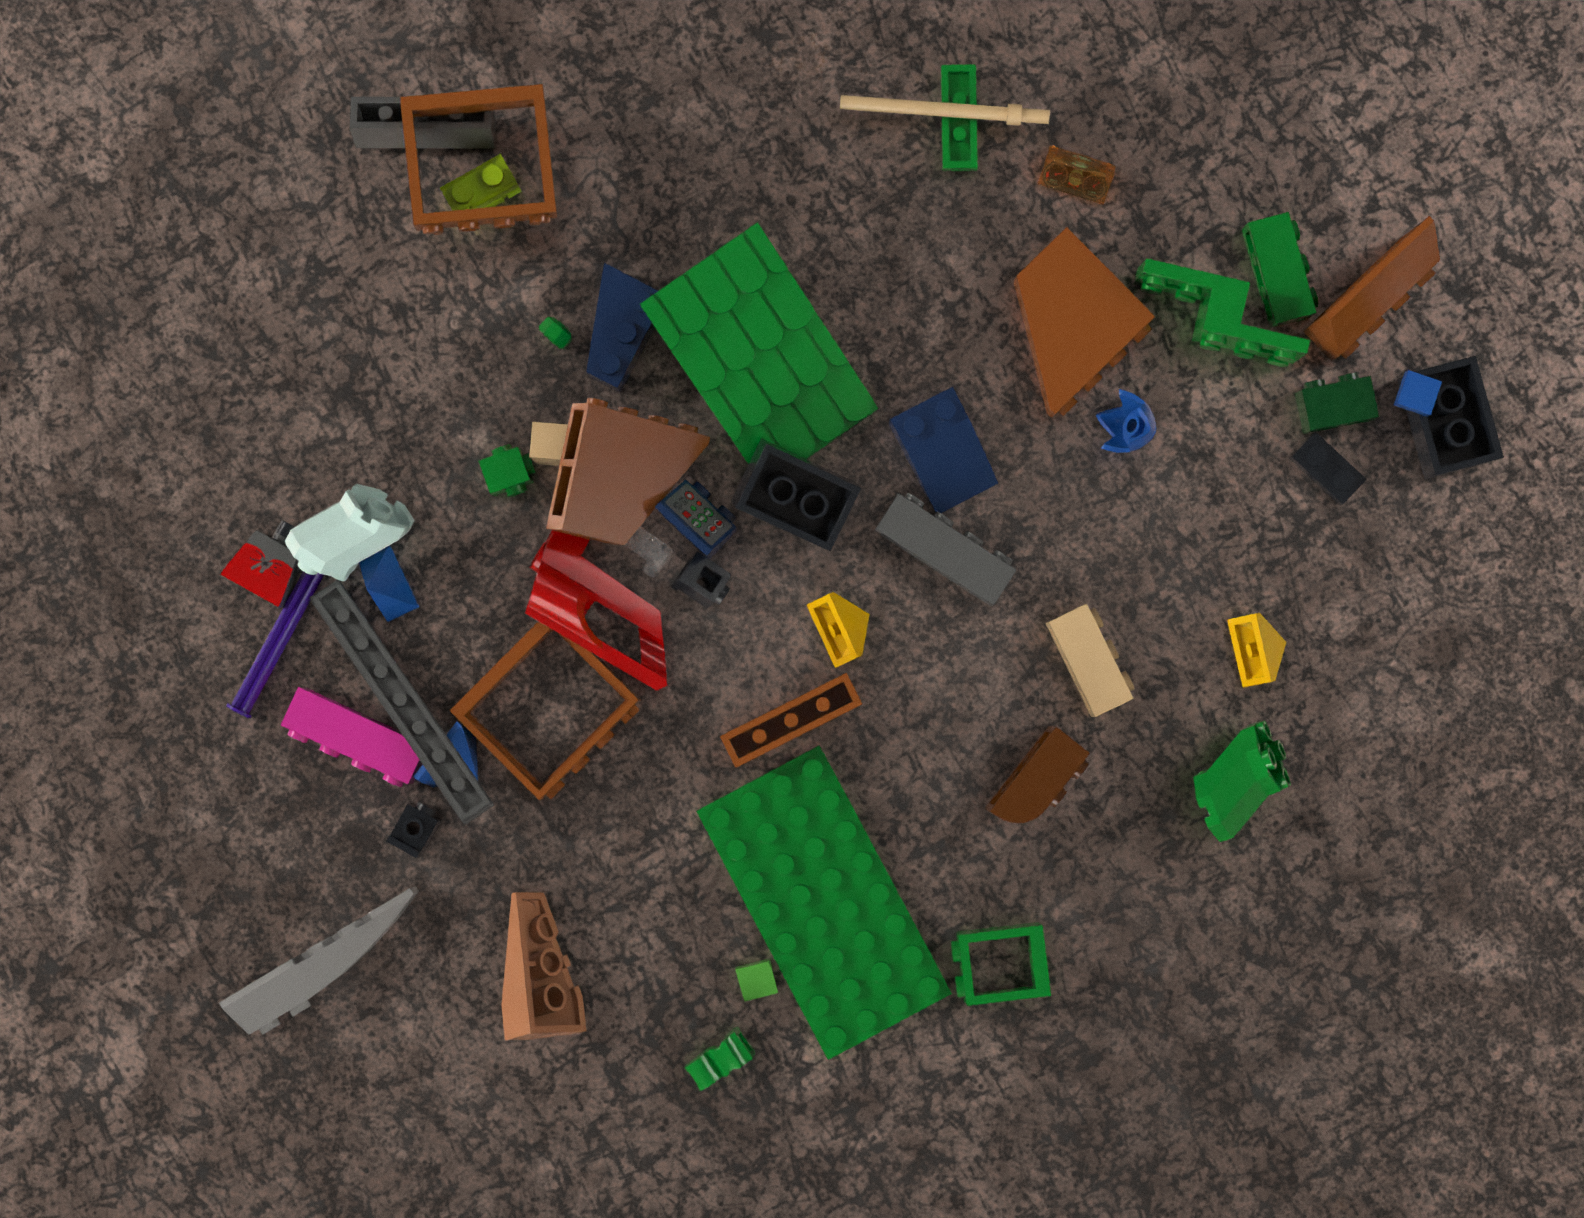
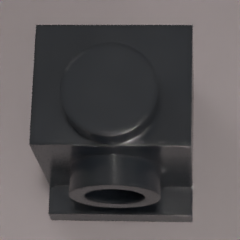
(701, 568)
(410, 843)

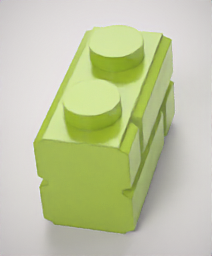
(482, 186)

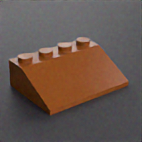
(1376, 291)

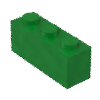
(1280, 270)

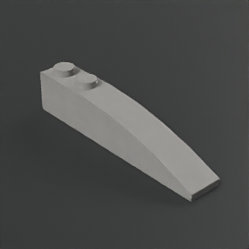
(307, 974)

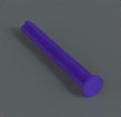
(275, 644)

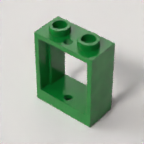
(1037, 957)

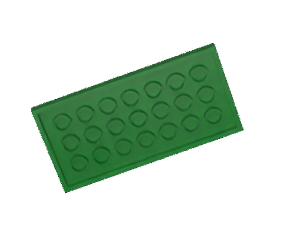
(823, 902)

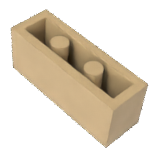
(1091, 660)

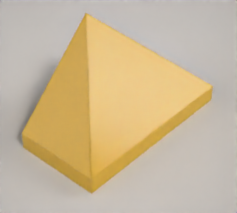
(840, 627)
(1256, 649)

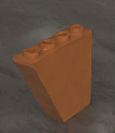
(1075, 319)
(617, 470)

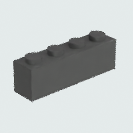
(379, 124)
(945, 549)

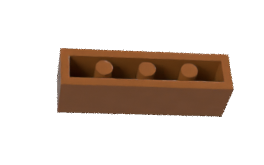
(790, 720)

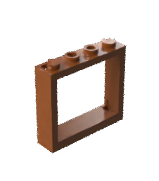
(468, 102)
(500, 671)

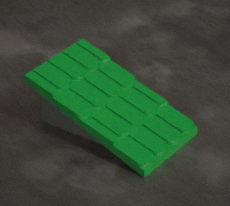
(759, 350)

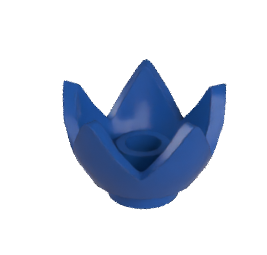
(1129, 425)

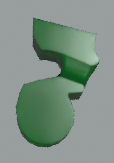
(720, 1060)

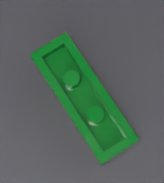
(959, 134)

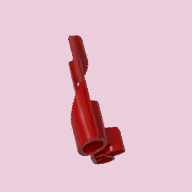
(567, 589)

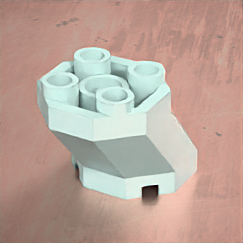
(348, 532)

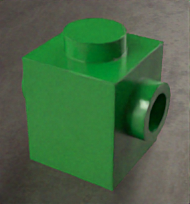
(507, 471)

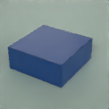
(1417, 393)

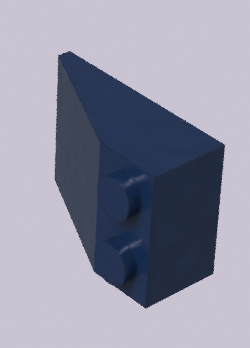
(943, 450)

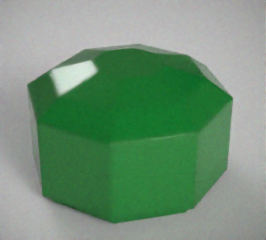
(556, 332)

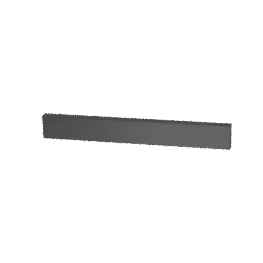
(402, 702)

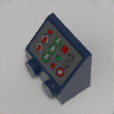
(697, 517)

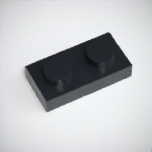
(1327, 468)

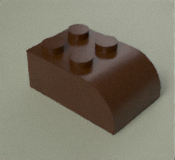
(1039, 778)

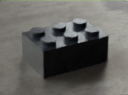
(1461, 424)
(795, 494)

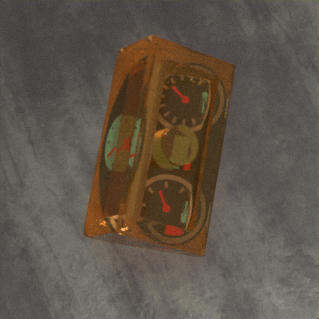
(1076, 174)

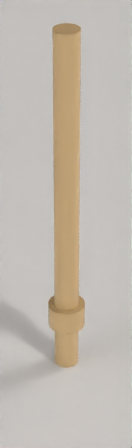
(1012, 114)

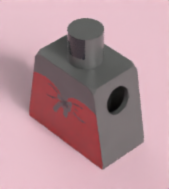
(265, 566)

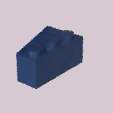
(619, 328)

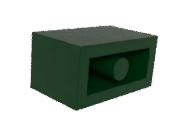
(1336, 404)

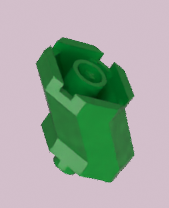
(1241, 780)

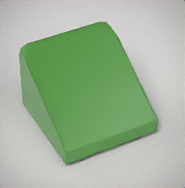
(756, 979)

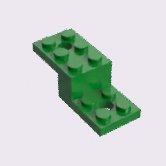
(1220, 312)

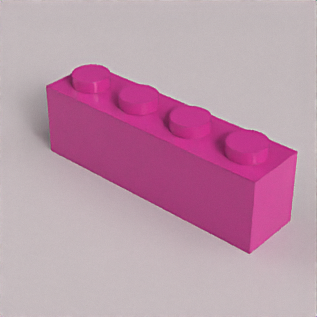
(351, 734)

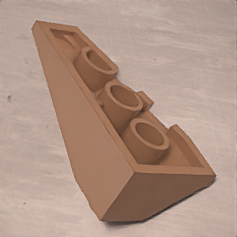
(537, 984)

